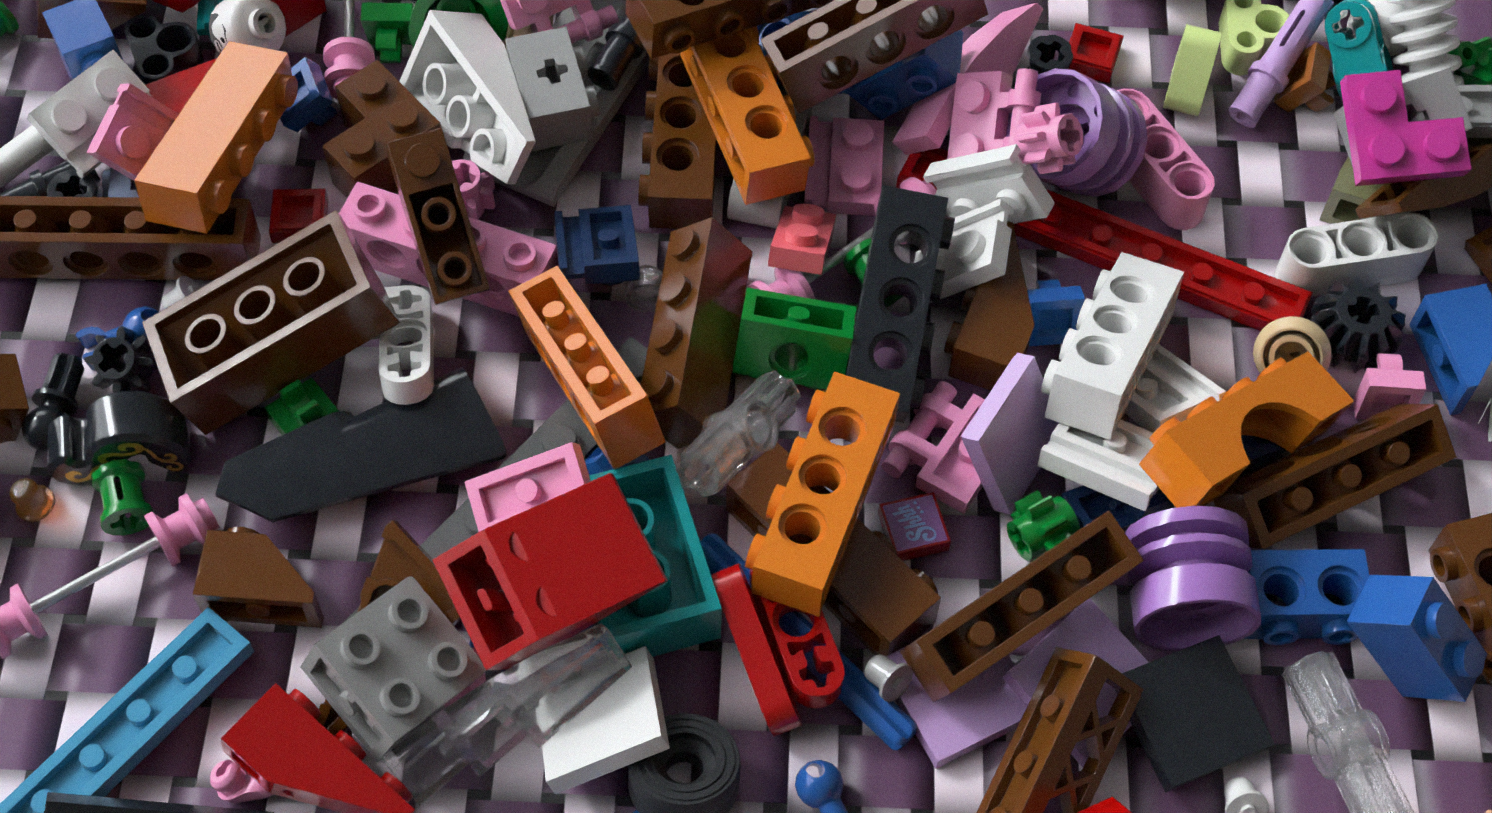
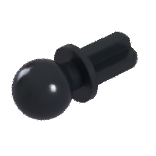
(53, 399)

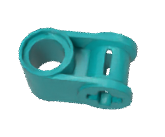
(1359, 52)

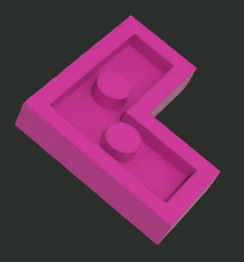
(1390, 147)

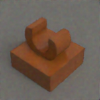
(1308, 81)

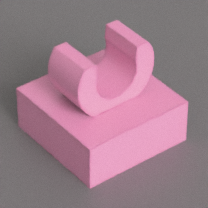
(1387, 387)

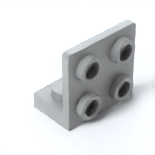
(392, 666)

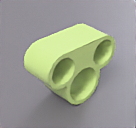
(1247, 32)
(1192, 70)

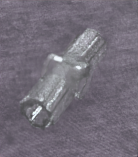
(738, 433)
(1343, 738)

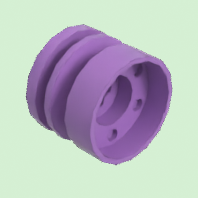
(1111, 132)
(1192, 578)

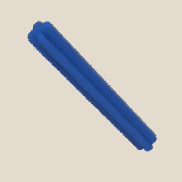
(857, 693)

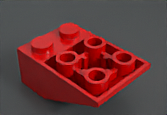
(549, 572)

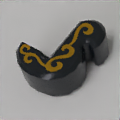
(118, 429)

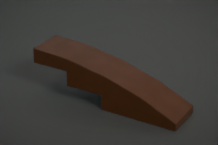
(1431, 193)

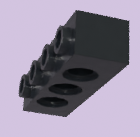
(900, 218)

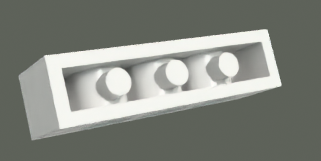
(1111, 345)

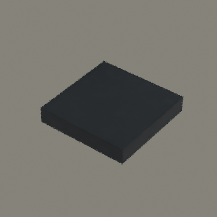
(1195, 714)

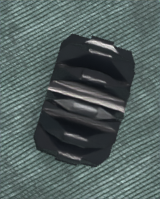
(1358, 323)

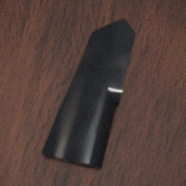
(365, 453)

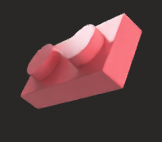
(802, 239)

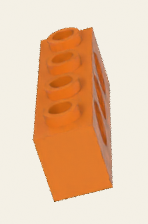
(750, 116)
(587, 367)
(804, 572)

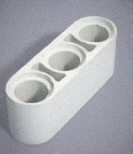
(1373, 249)

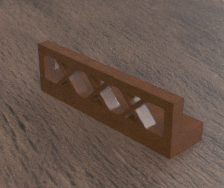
(1056, 719)

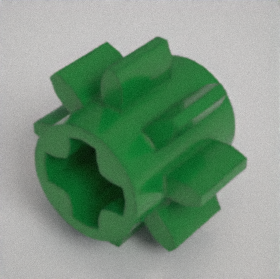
(1040, 524)

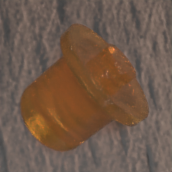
(31, 500)

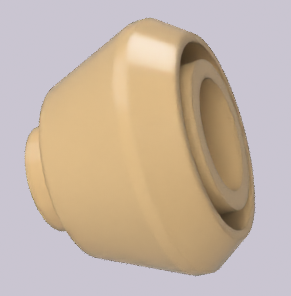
(1289, 339)

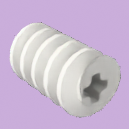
(1426, 38)

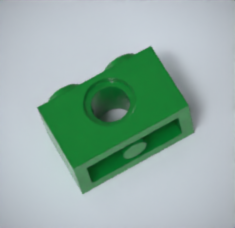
(776, 319)

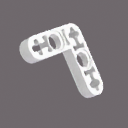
(416, 324)

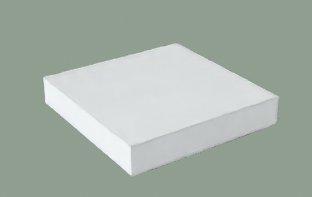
(611, 731)

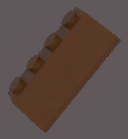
(268, 323)

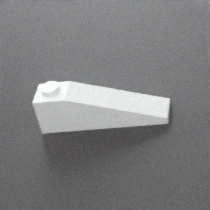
(470, 88)

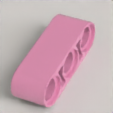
(1171, 173)

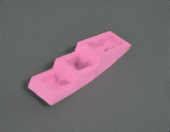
(989, 49)

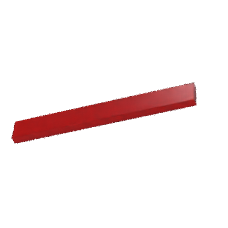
(1101, 237)

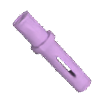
(1271, 71)

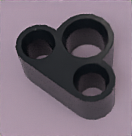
(156, 47)

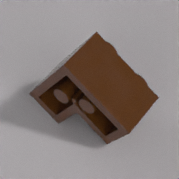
(375, 112)

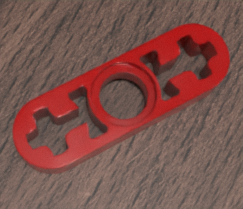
(756, 650)
(791, 656)

